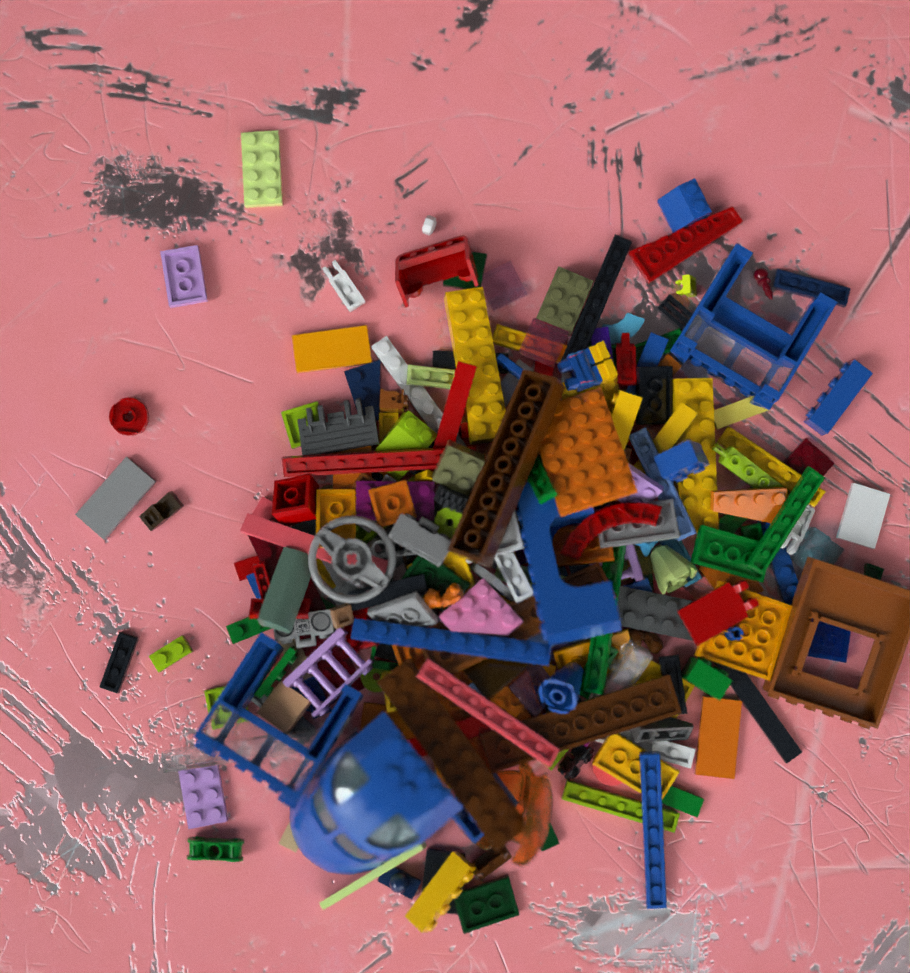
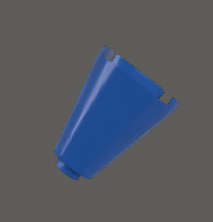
(562, 688)

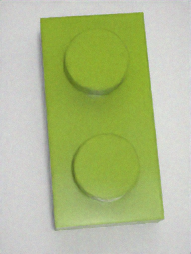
(170, 653)

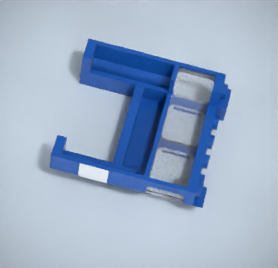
(741, 344)

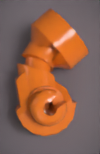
(452, 595)

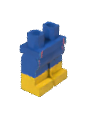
(588, 368)

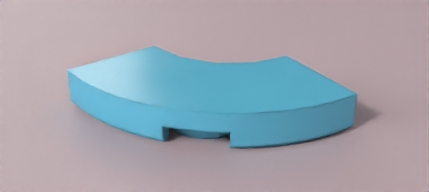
(629, 324)

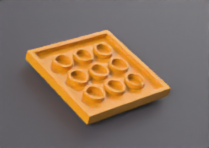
(760, 642)

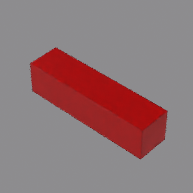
(262, 577)

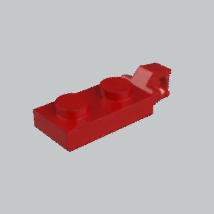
(626, 361)

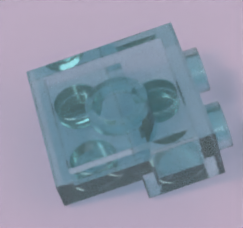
(817, 546)

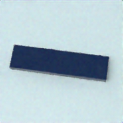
(809, 287)

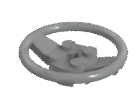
(364, 568)

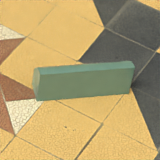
(286, 591)

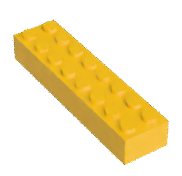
(474, 345)
(697, 488)

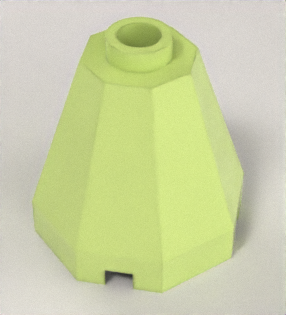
(670, 568)

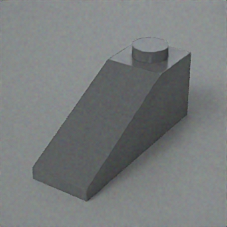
(662, 730)

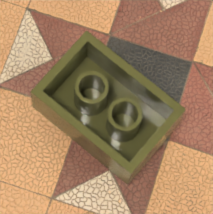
(564, 299)

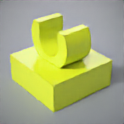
(689, 286)

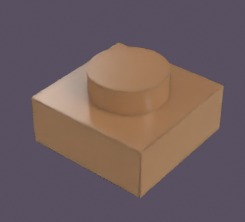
(342, 615)

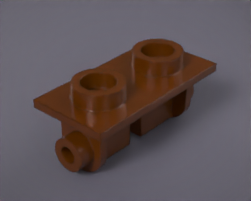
(490, 862)

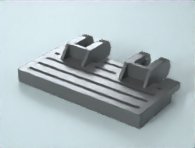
(338, 432)

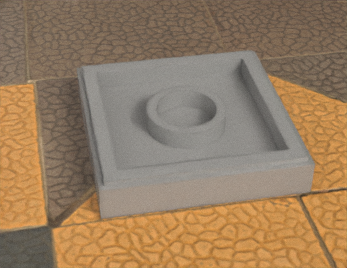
(493, 581)

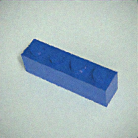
(838, 397)

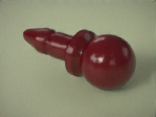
(761, 276)

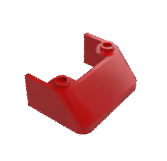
(434, 264)

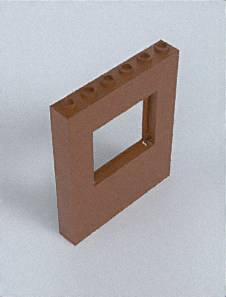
(855, 605)

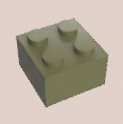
(458, 467)

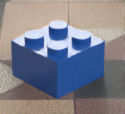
(681, 461)

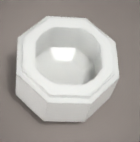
(429, 225)

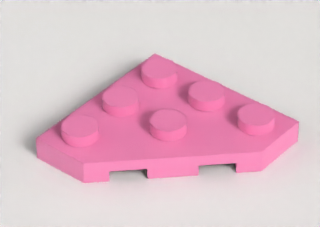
(481, 613)

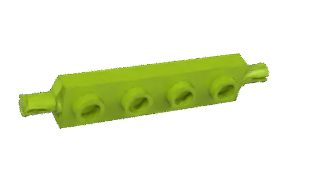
(744, 468)

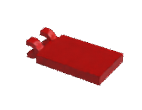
(716, 611)

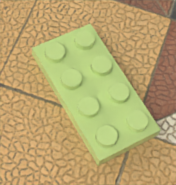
(261, 169)

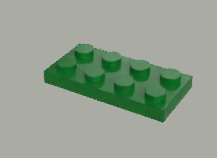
(724, 552)

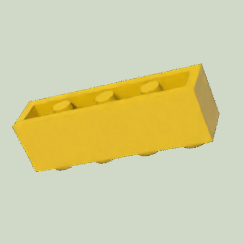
(624, 414)
(440, 891)

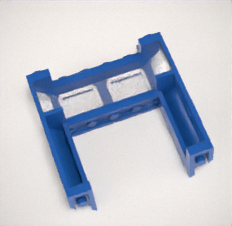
(260, 746)

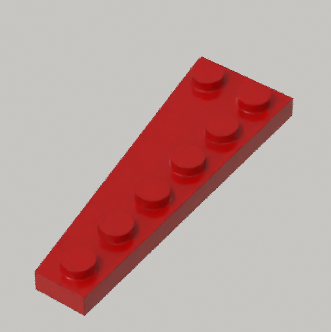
(671, 250)

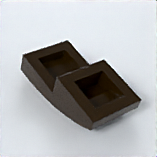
(161, 511)

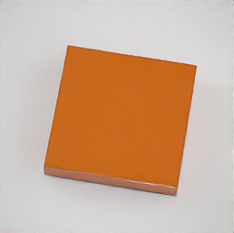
(390, 502)

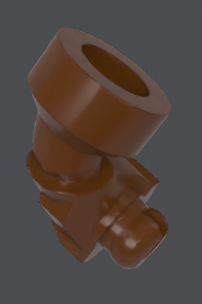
(652, 640)

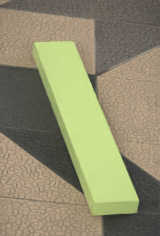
(371, 876)

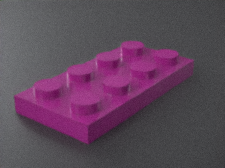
(421, 494)

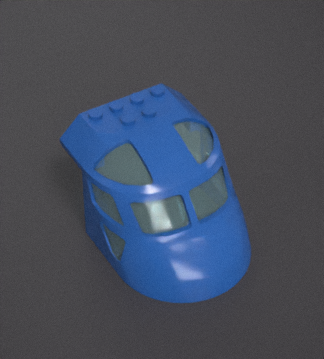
(370, 802)

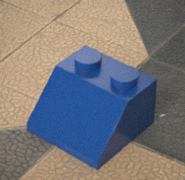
(684, 205)

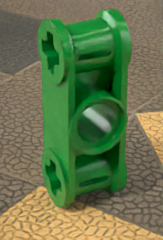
(229, 849)

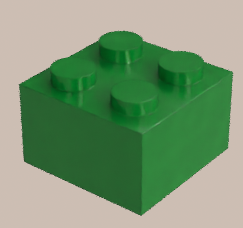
(704, 677)

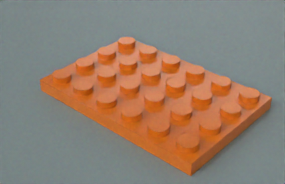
(585, 454)

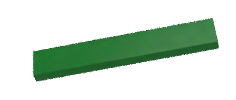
(785, 520)

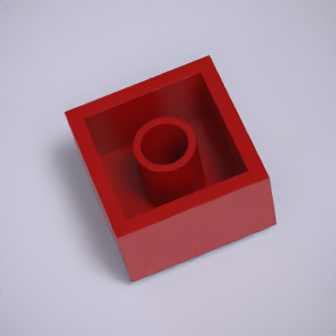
(294, 499)

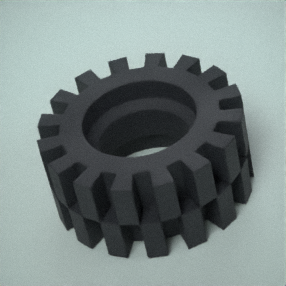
(451, 499)

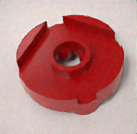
(120, 423)

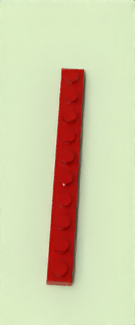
(362, 462)

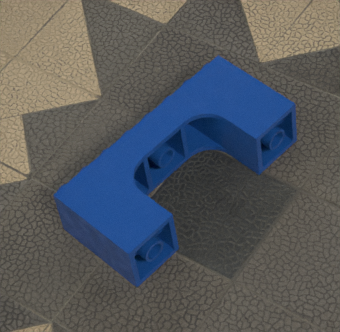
(565, 610)

